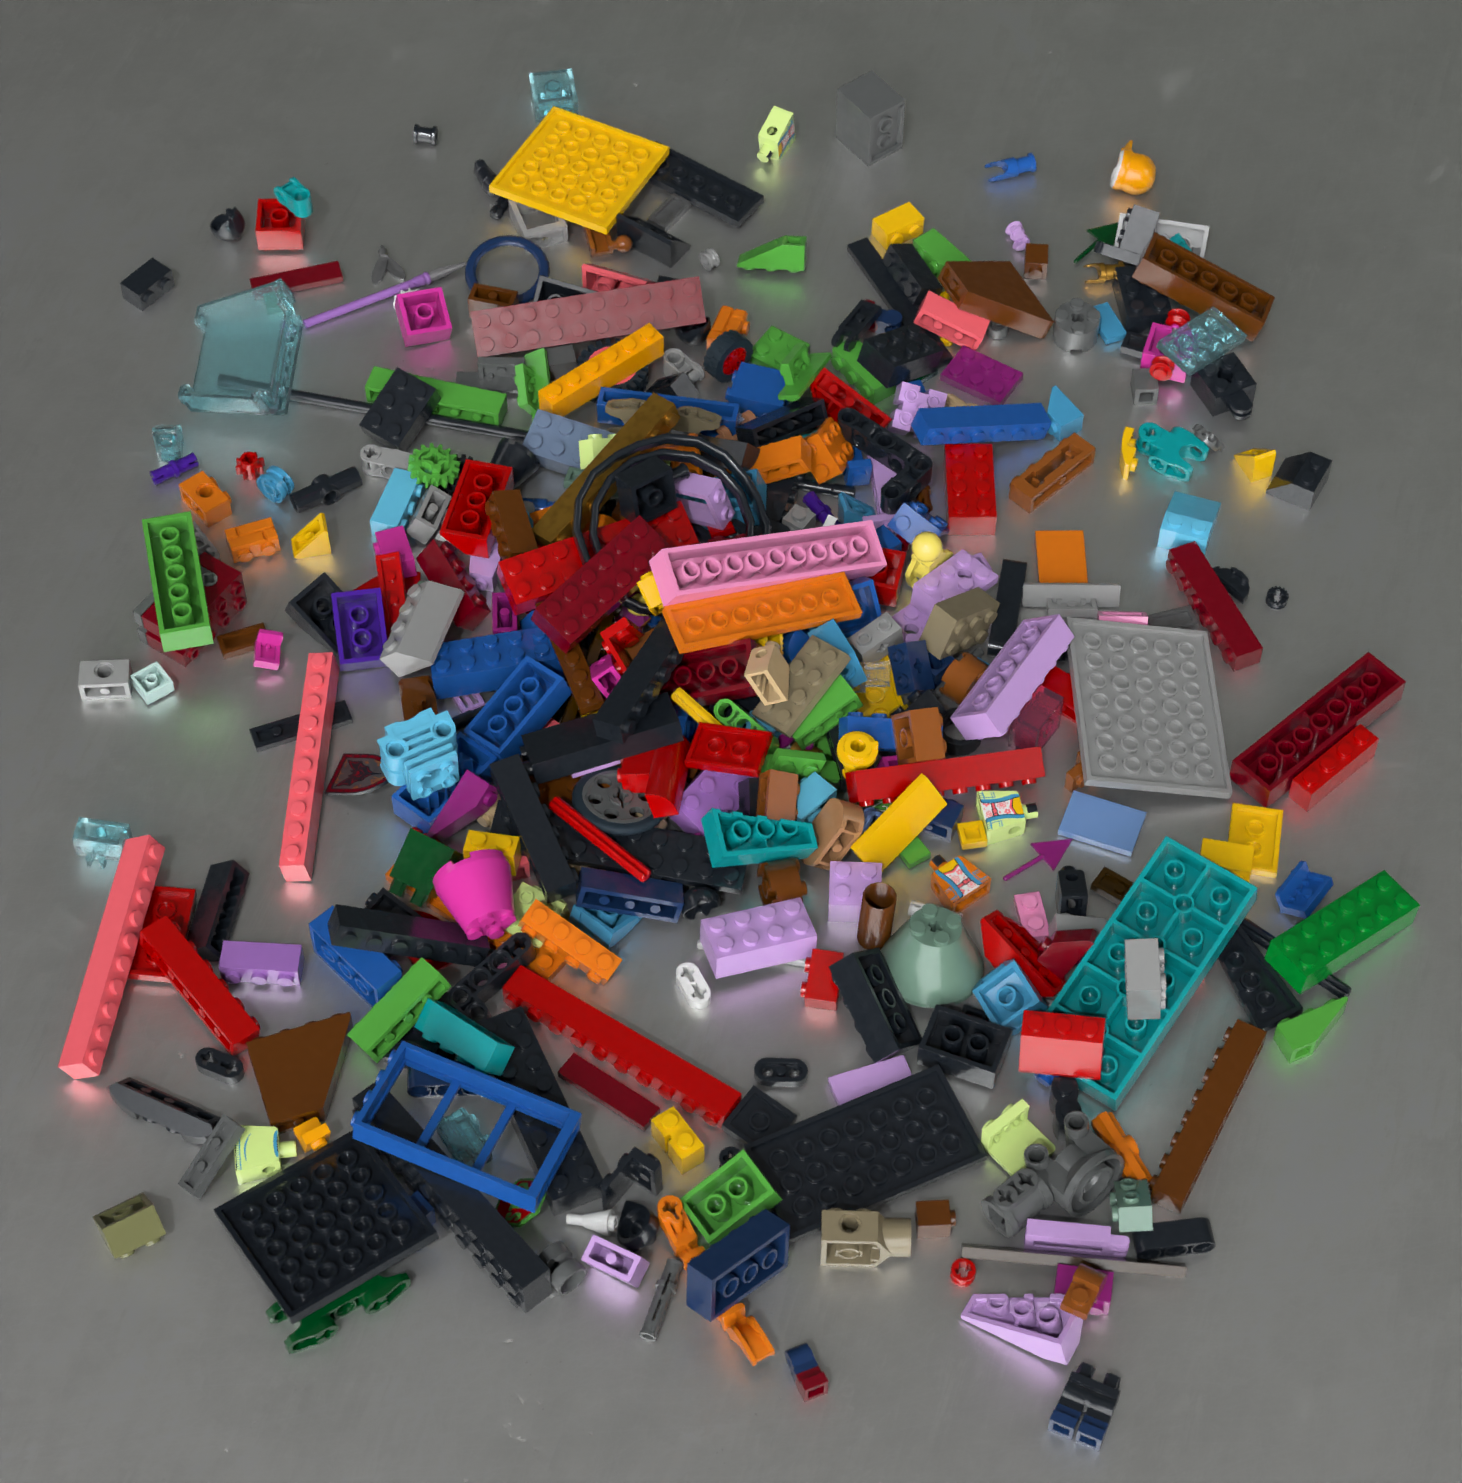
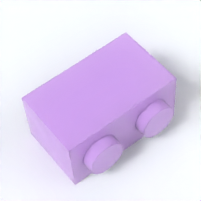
(615, 1261)

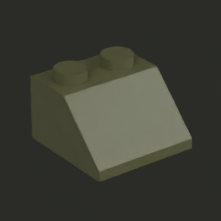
(129, 1226)

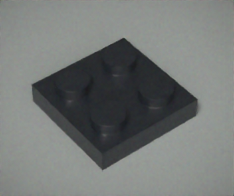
(757, 1117)

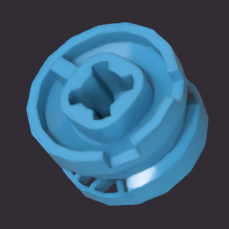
(274, 485)

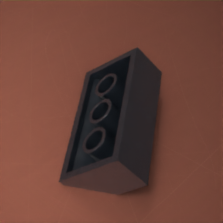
(875, 1004)

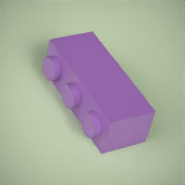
(261, 963)

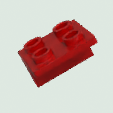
(620, 636)

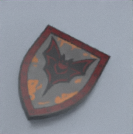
(357, 775)

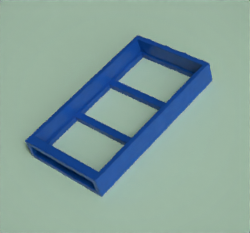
(480, 1084)

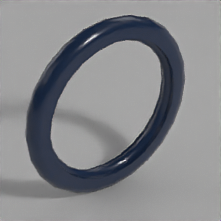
(508, 240)

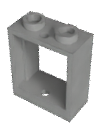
(554, 232)

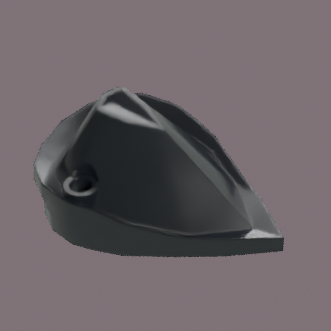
(637, 1226)

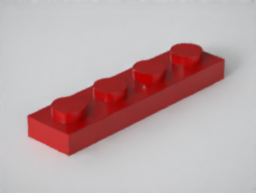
(392, 586)

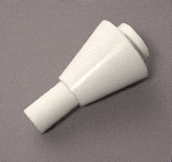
(599, 1221)

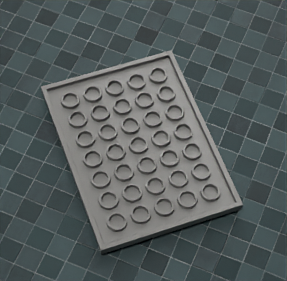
(1147, 708)

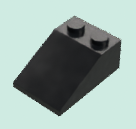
(314, 612)

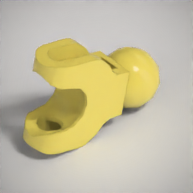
(926, 556)

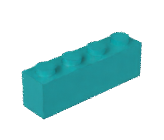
(463, 1037)

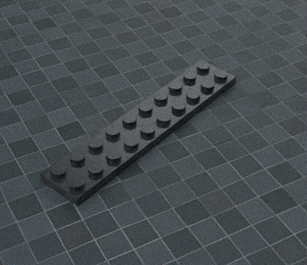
(666, 853)

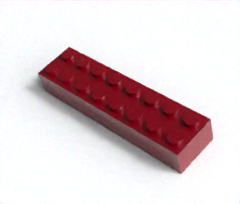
(1302, 737)

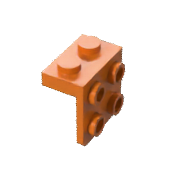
(828, 451)

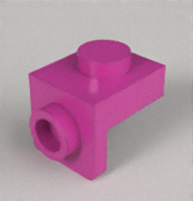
(267, 649)

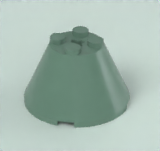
(933, 958)

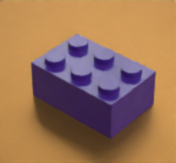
(359, 628)

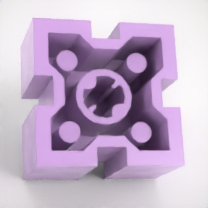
(908, 401)

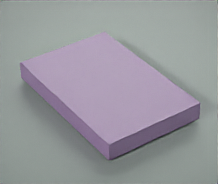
(867, 1079)

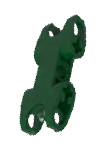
(321, 1324)

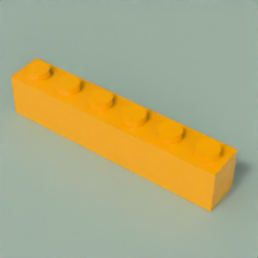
(602, 371)

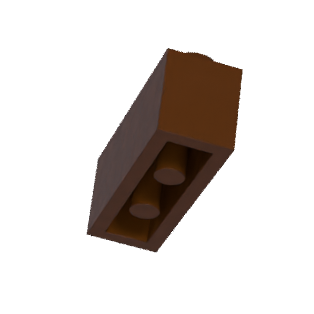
(510, 523)

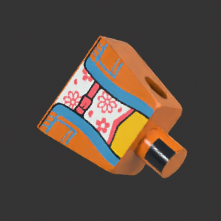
(958, 882)

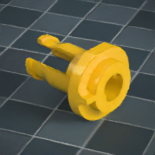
(856, 751)

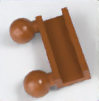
(602, 244)

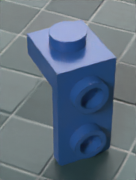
(857, 470)

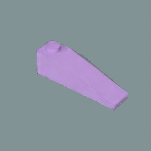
(1028, 1323)

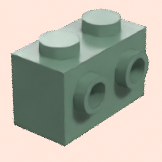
(1131, 1205)

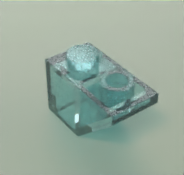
(168, 442)

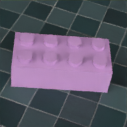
(757, 937)

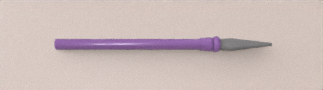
(417, 281)

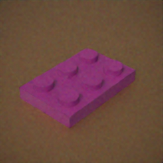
(981, 376)

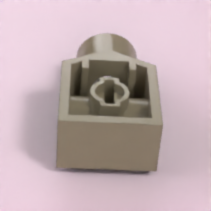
(862, 1238)

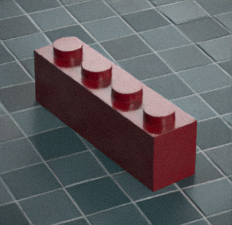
(444, 567)

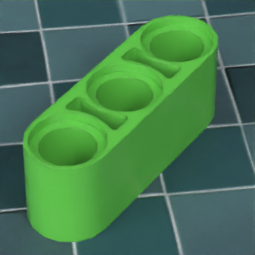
(739, 718)

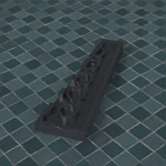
(1257, 983)

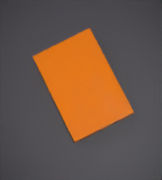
(1061, 556)

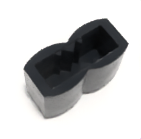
(1063, 1101)

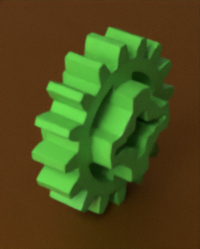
(433, 466)

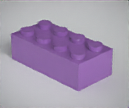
(705, 792)

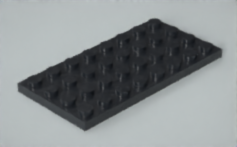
(867, 1150)

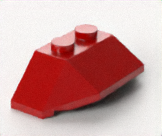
(840, 395)
(1009, 940)

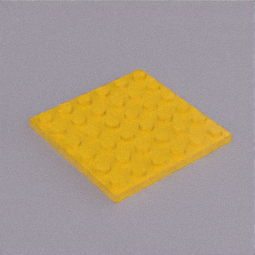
(579, 170)

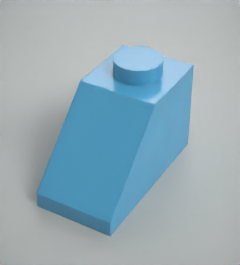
(1064, 415)

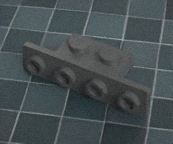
(492, 374)

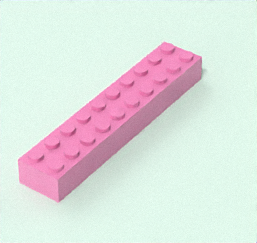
(765, 561)

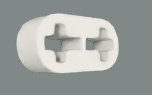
(698, 983)

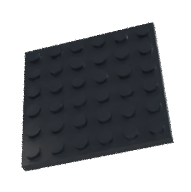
(325, 1225)

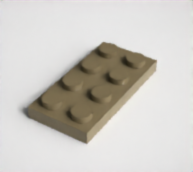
(809, 678)

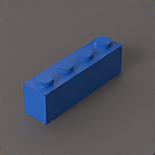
(876, 726)

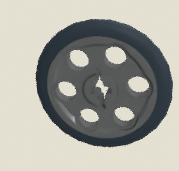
(624, 824)

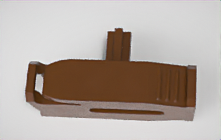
(417, 695)

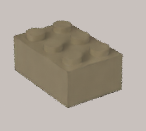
(959, 623)

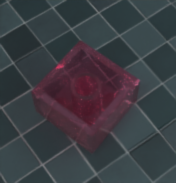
(1037, 720)

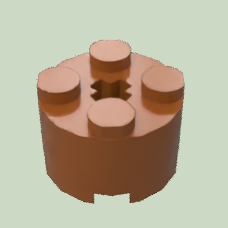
(961, 677)

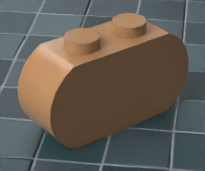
(835, 831)

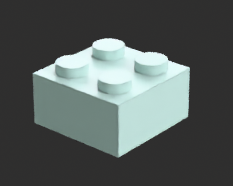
(152, 683)

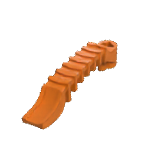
(684, 1242)

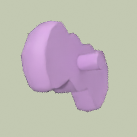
(1017, 234)

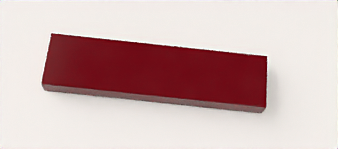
(305, 277)
(608, 1091)

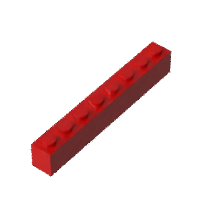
(947, 774)

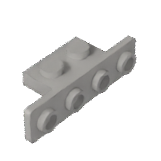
(1071, 599)

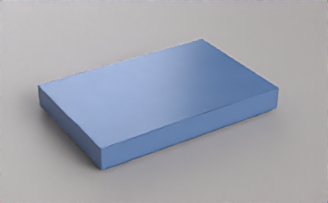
(1102, 823)

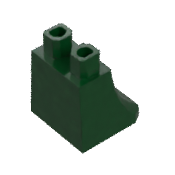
(417, 866)

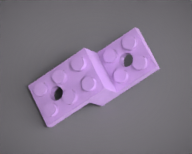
(939, 586)

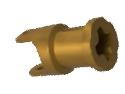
(1105, 272)

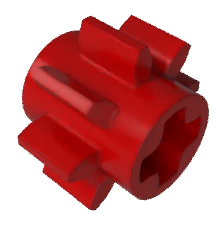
(250, 465)

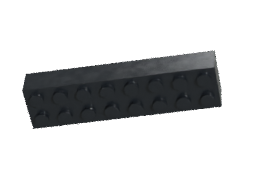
(528, 1069)

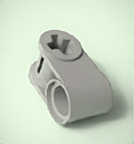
(676, 362)

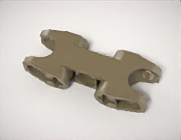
(691, 421)

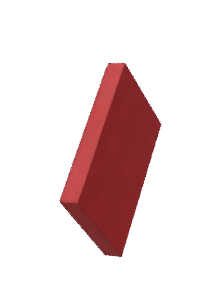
(728, 749)

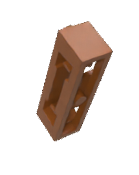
(1054, 475)

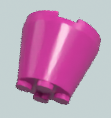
(478, 893)

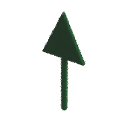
(1103, 234)

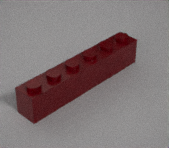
(1214, 606)

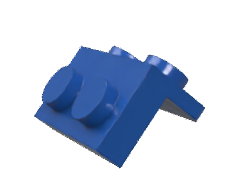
(1302, 891)

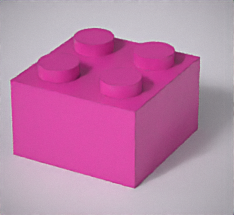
(423, 316)

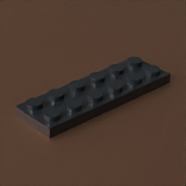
(706, 188)

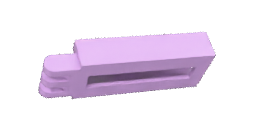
(1074, 1238)

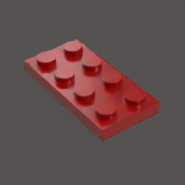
(179, 908)

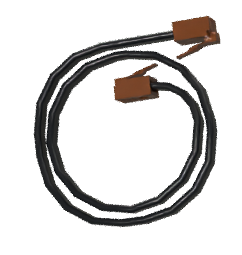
(670, 455)

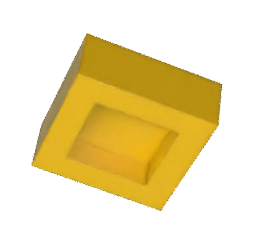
(972, 835)

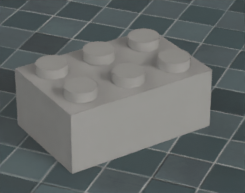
(1144, 979)

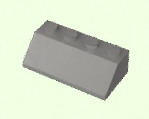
(1193, 234)
(420, 627)

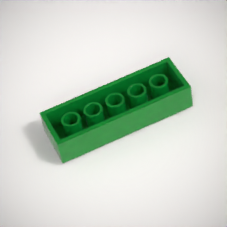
(1341, 932)

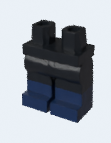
(1088, 1397)

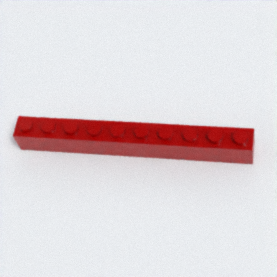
(621, 1047)

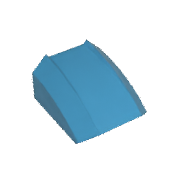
(603, 926)
(1006, 995)

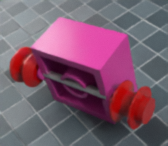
(1160, 365)

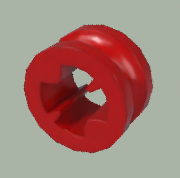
(956, 1278)

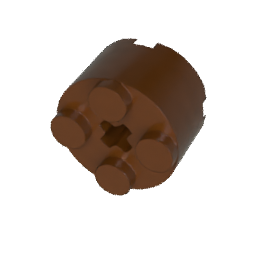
(780, 881)

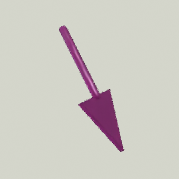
(1049, 851)

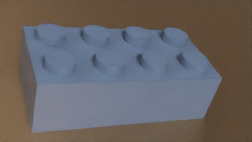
(556, 440)

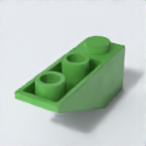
(779, 254)
(1304, 1033)

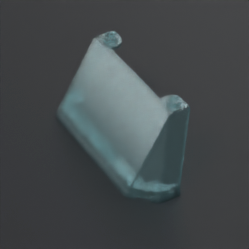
(246, 353)

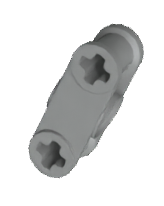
(383, 461)

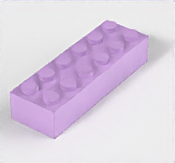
(1012, 677)

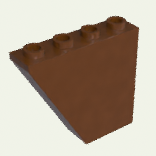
(995, 293)
(300, 1069)

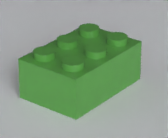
(729, 1198)

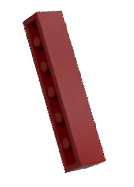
(199, 985)

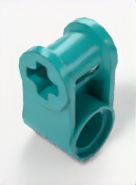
(295, 198)

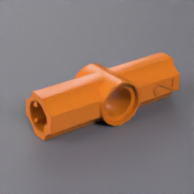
(1112, 1134)

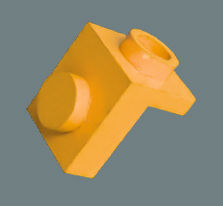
(312, 1134)

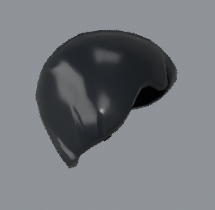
(228, 225)
(695, 334)

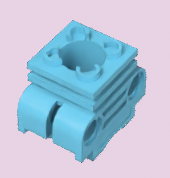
(421, 753)

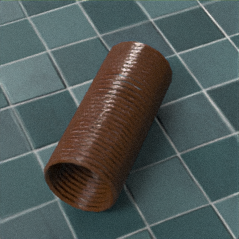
(876, 915)

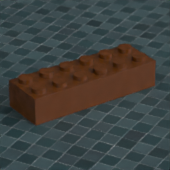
(1202, 285)

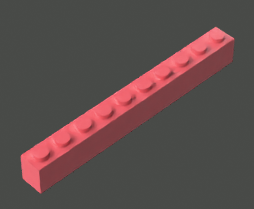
(309, 767)
(111, 958)

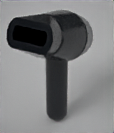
(484, 175)

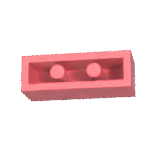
(949, 322)

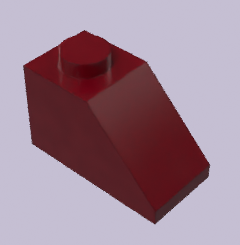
(1065, 949)

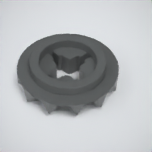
(1208, 438)

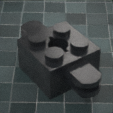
(1225, 387)

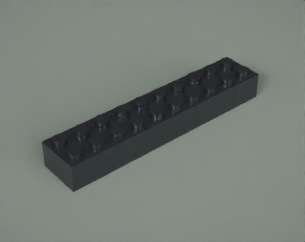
(466, 1213)

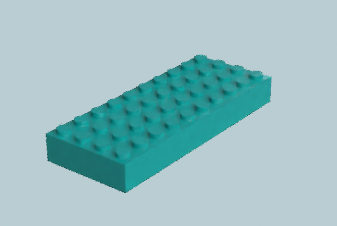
(1194, 915)

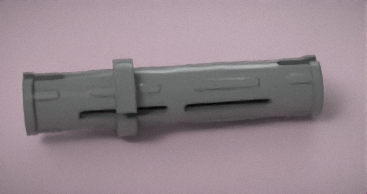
(671, 1271)

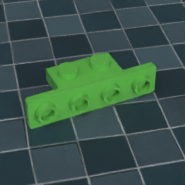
(800, 371)
(530, 379)
(802, 763)

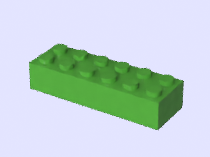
(177, 581)

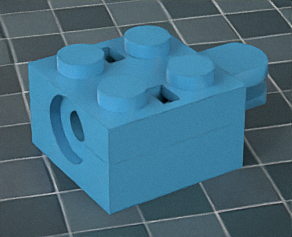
(833, 635)

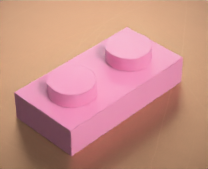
(1032, 914)

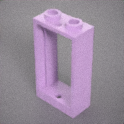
(718, 508)

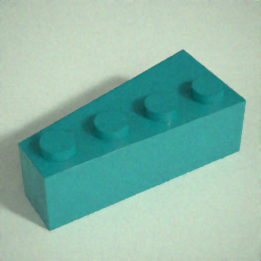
(746, 839)

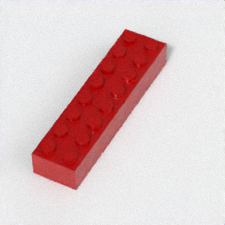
(539, 572)

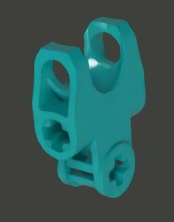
(1169, 448)

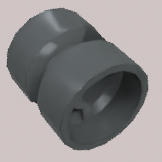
(565, 1271)

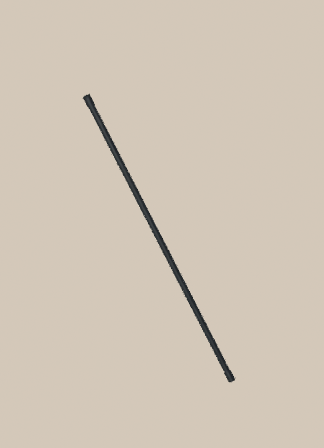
(501, 432)

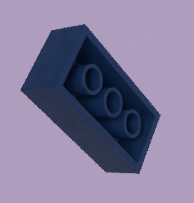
(737, 1265)

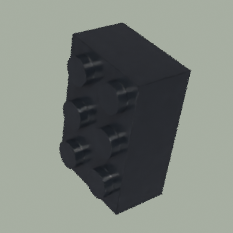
(1137, 302)
(900, 355)
(400, 411)
(964, 1046)

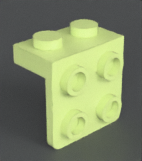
(523, 900)
(1010, 1136)

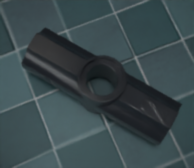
(325, 489)

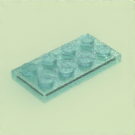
(1201, 341)

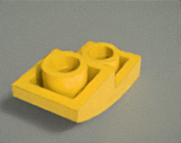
(1127, 453)

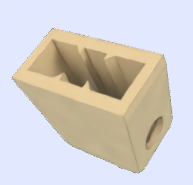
(768, 673)

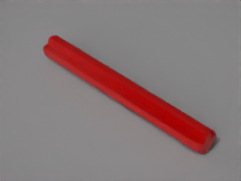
(599, 839)

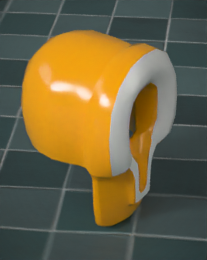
(1133, 173)

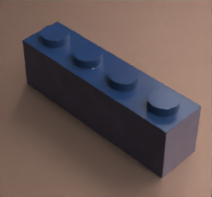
(628, 895)

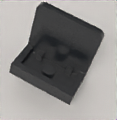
(632, 1168)

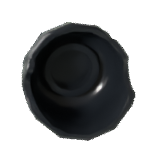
(699, 900)

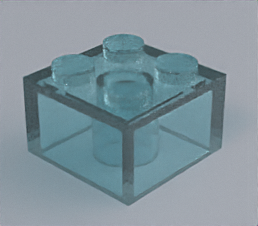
(552, 89)

